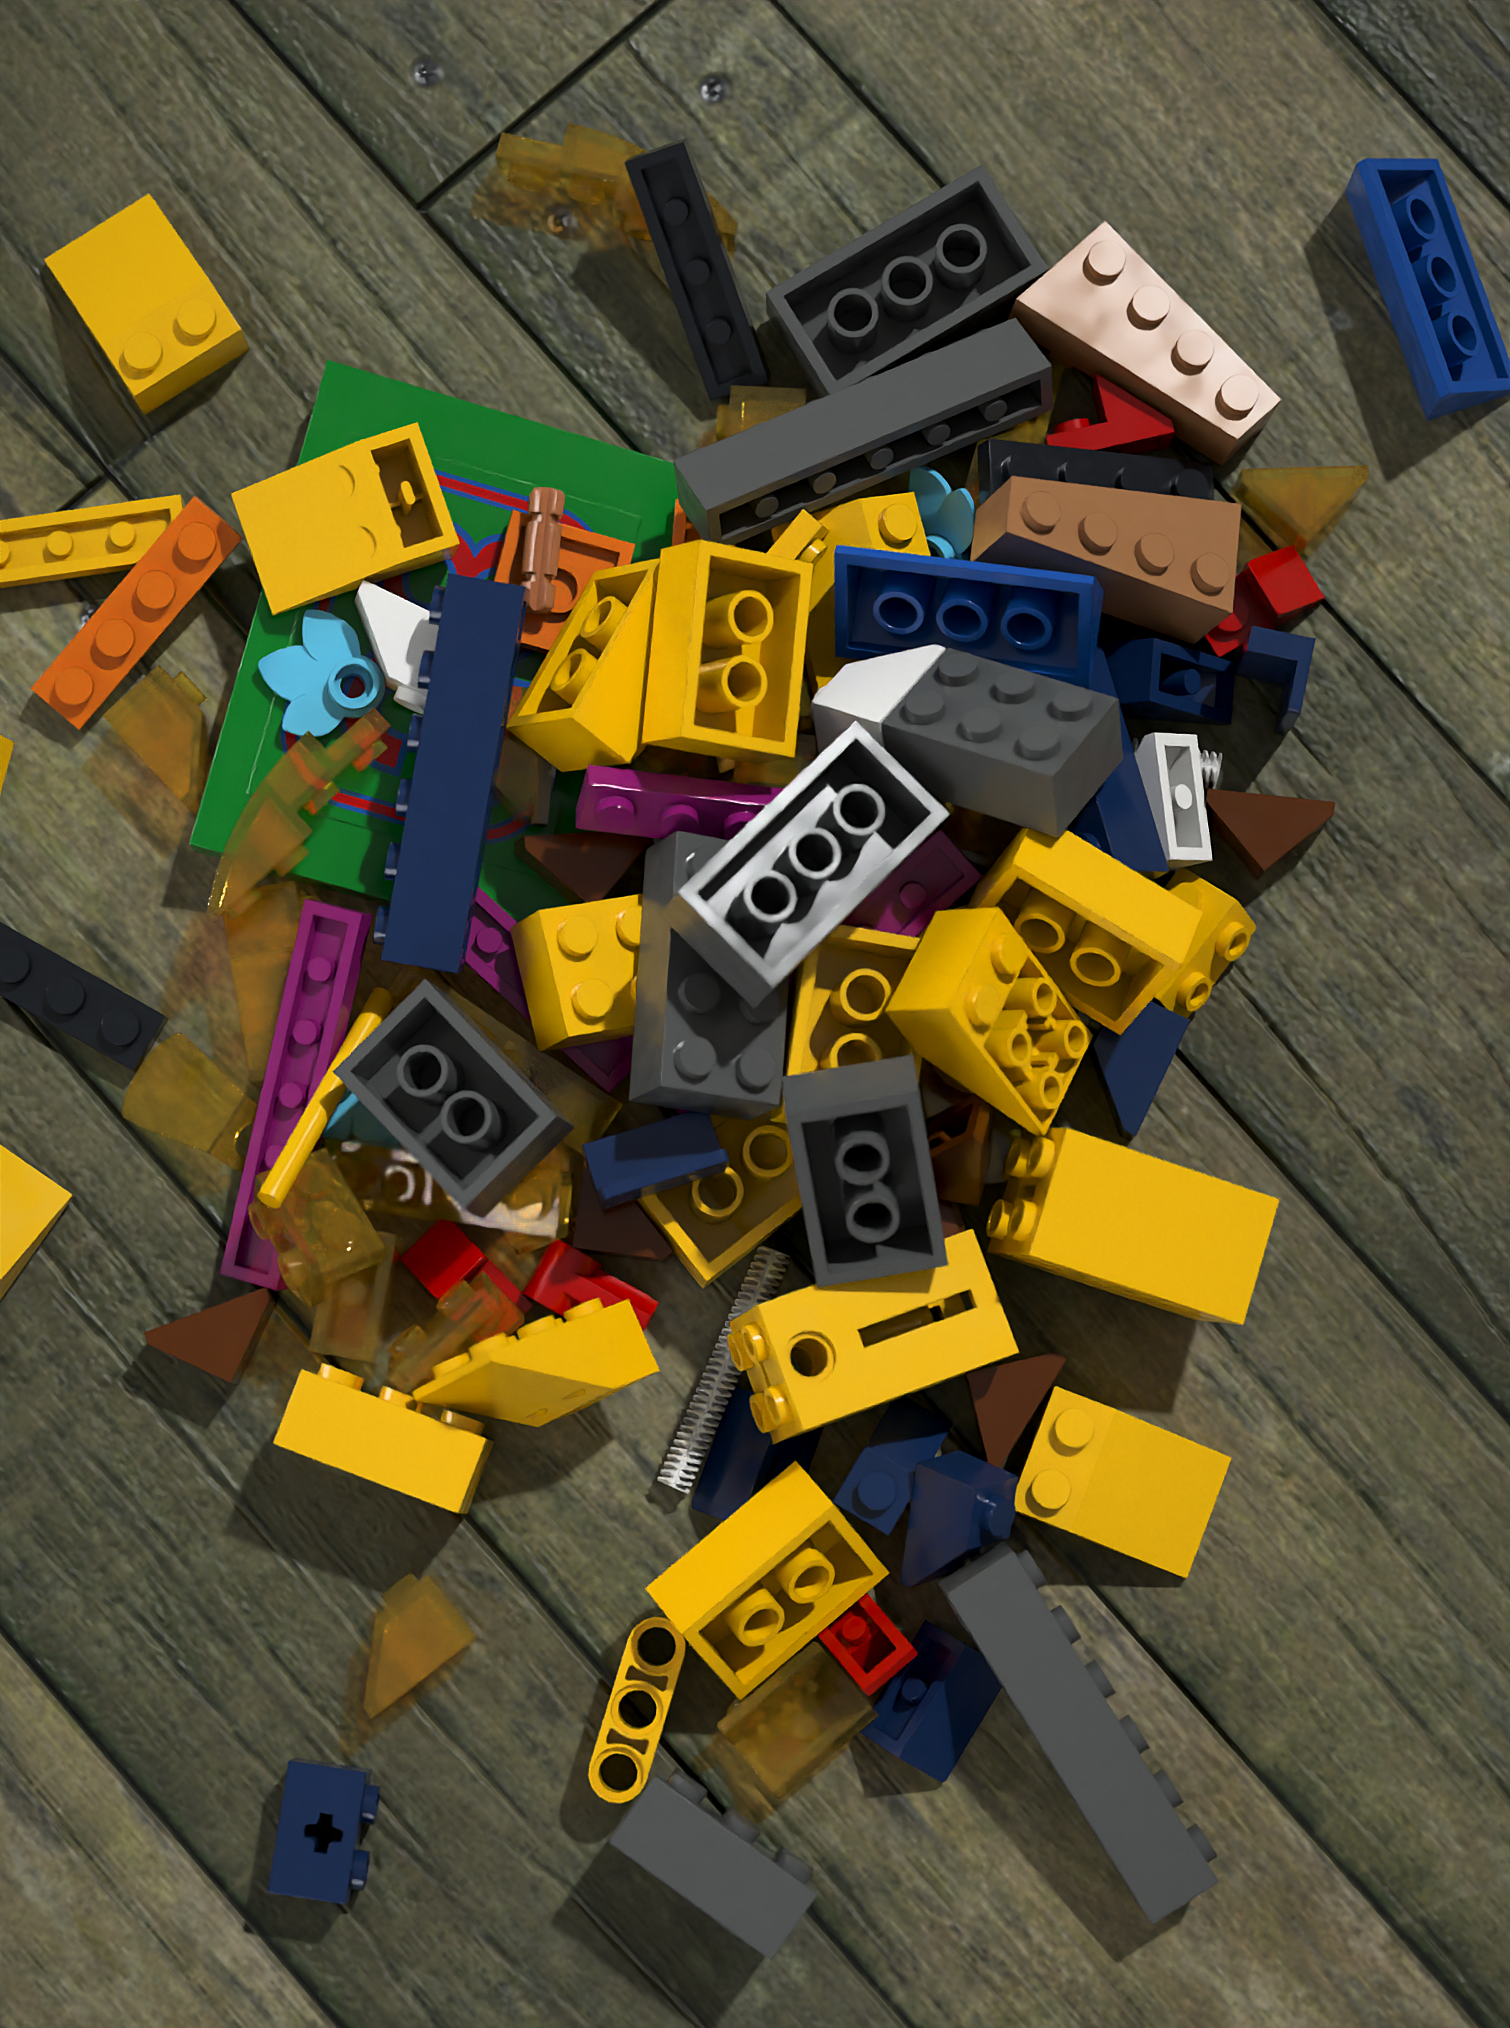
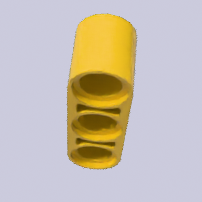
(621, 1737)

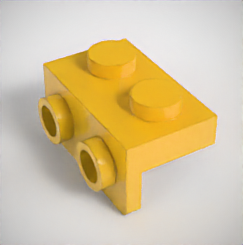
(1218, 940)

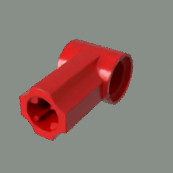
(572, 1278)

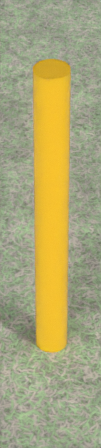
(322, 1104)

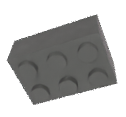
(1005, 740)
(453, 1099)
(864, 1170)
(716, 1861)

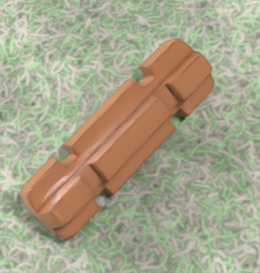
(542, 547)

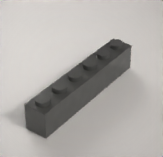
(864, 434)
(1079, 1731)

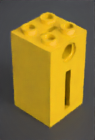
(1131, 1225)
(868, 1341)

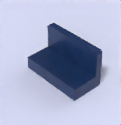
(1278, 660)
(654, 1158)
(746, 1459)
(934, 1703)

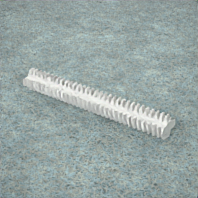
(719, 1376)

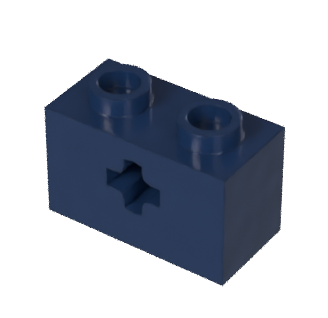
(299, 1862)

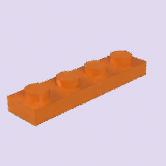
(137, 612)

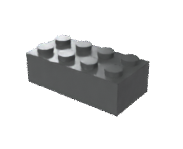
(906, 286)
(804, 864)
(693, 1032)

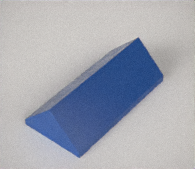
(1429, 283)
(989, 610)

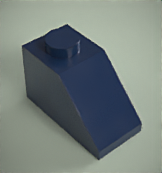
(1170, 682)
(1135, 1063)
(886, 1468)
(955, 1515)

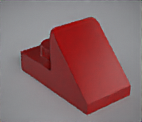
(1123, 426)
(1265, 596)
(448, 1256)
(867, 1644)

